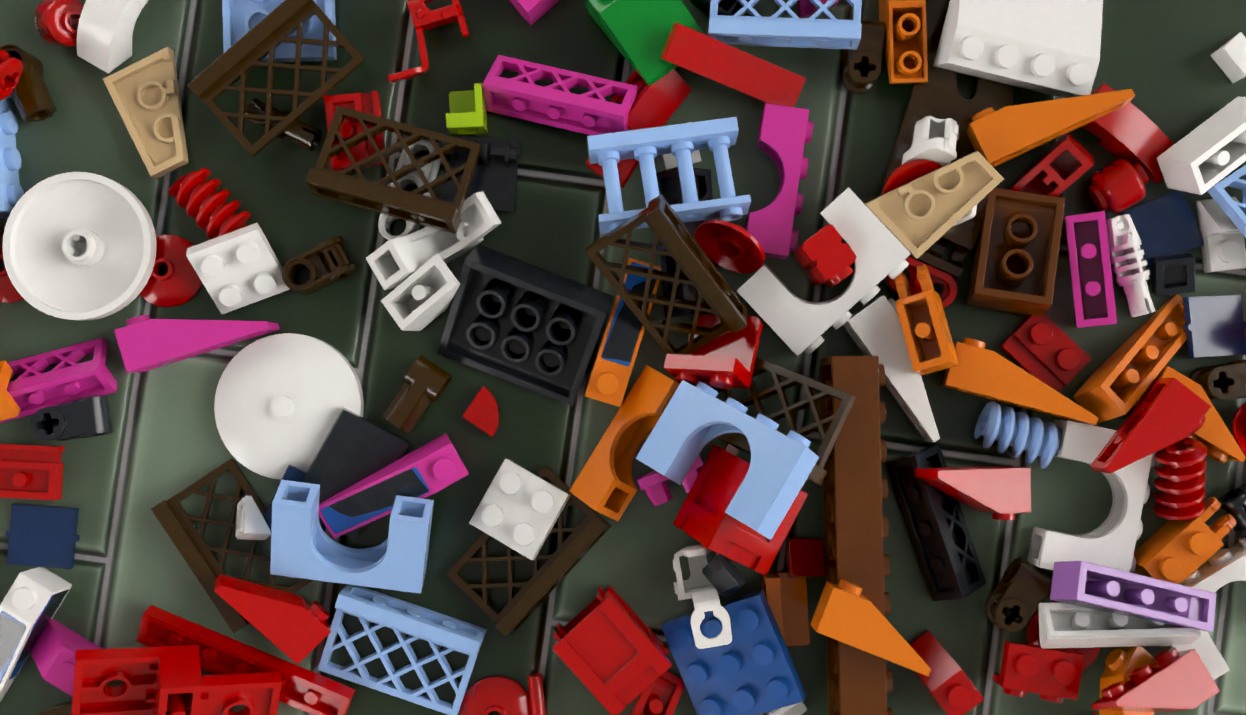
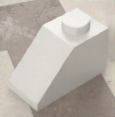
(422, 295)

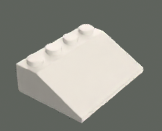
(1025, 43)

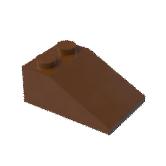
(1017, 252)

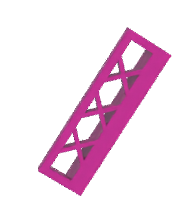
(554, 103)
(65, 381)

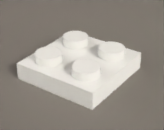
(238, 268)
(519, 509)

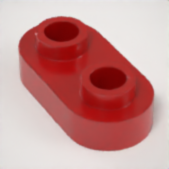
(944, 280)

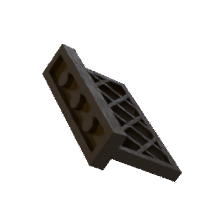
(252, 49)
(386, 199)
(690, 258)
(834, 422)
(198, 553)
(543, 579)

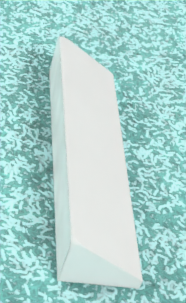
(1080, 627)

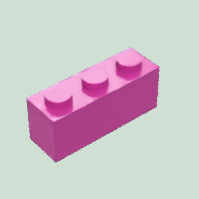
(1091, 269)

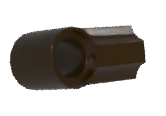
(31, 91)
(422, 386)

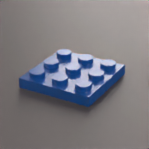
(740, 677)

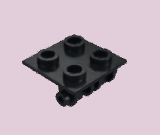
(493, 173)

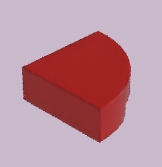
(484, 412)

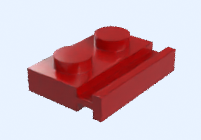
(365, 103)
(1045, 351)
(31, 471)

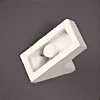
(1222, 239)

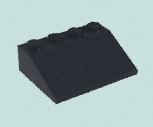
(524, 324)

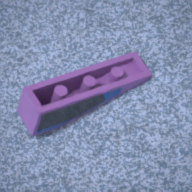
(1132, 595)

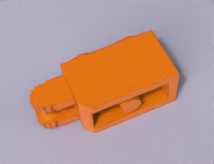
(924, 325)
(1182, 545)

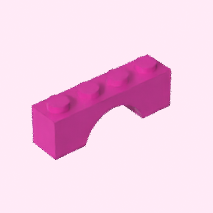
(782, 137)

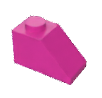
(56, 653)

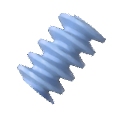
(1019, 432)

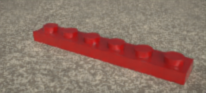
(228, 656)

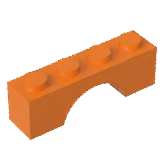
(607, 476)

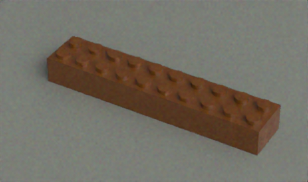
(856, 527)

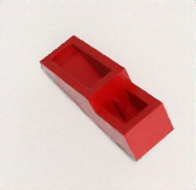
(1131, 136)

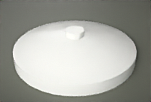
(79, 246)
(283, 400)

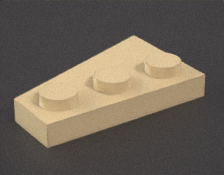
(152, 110)
(935, 202)

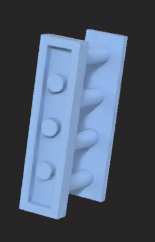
(680, 141)

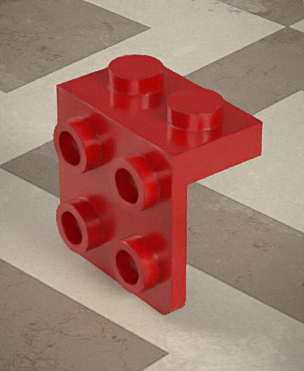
(723, 361)

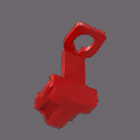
(424, 20)

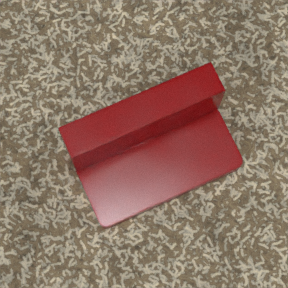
(655, 102)

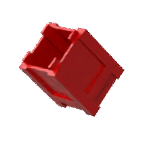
(706, 520)
(611, 650)

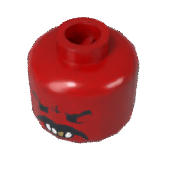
(58, 21)
(1118, 186)

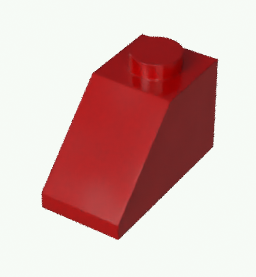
(946, 679)

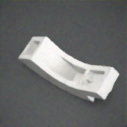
(107, 31)
(405, 254)

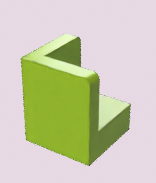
(467, 112)

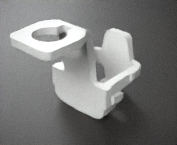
(936, 141)
(703, 594)

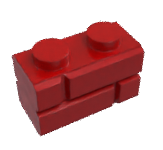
(825, 257)

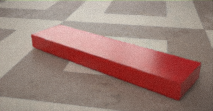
(732, 67)

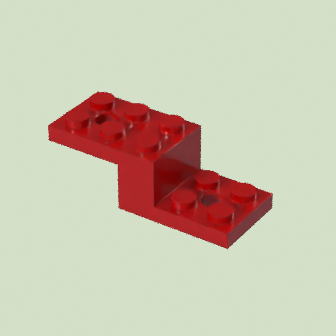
(166, 683)

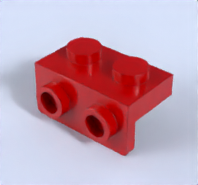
(1042, 671)

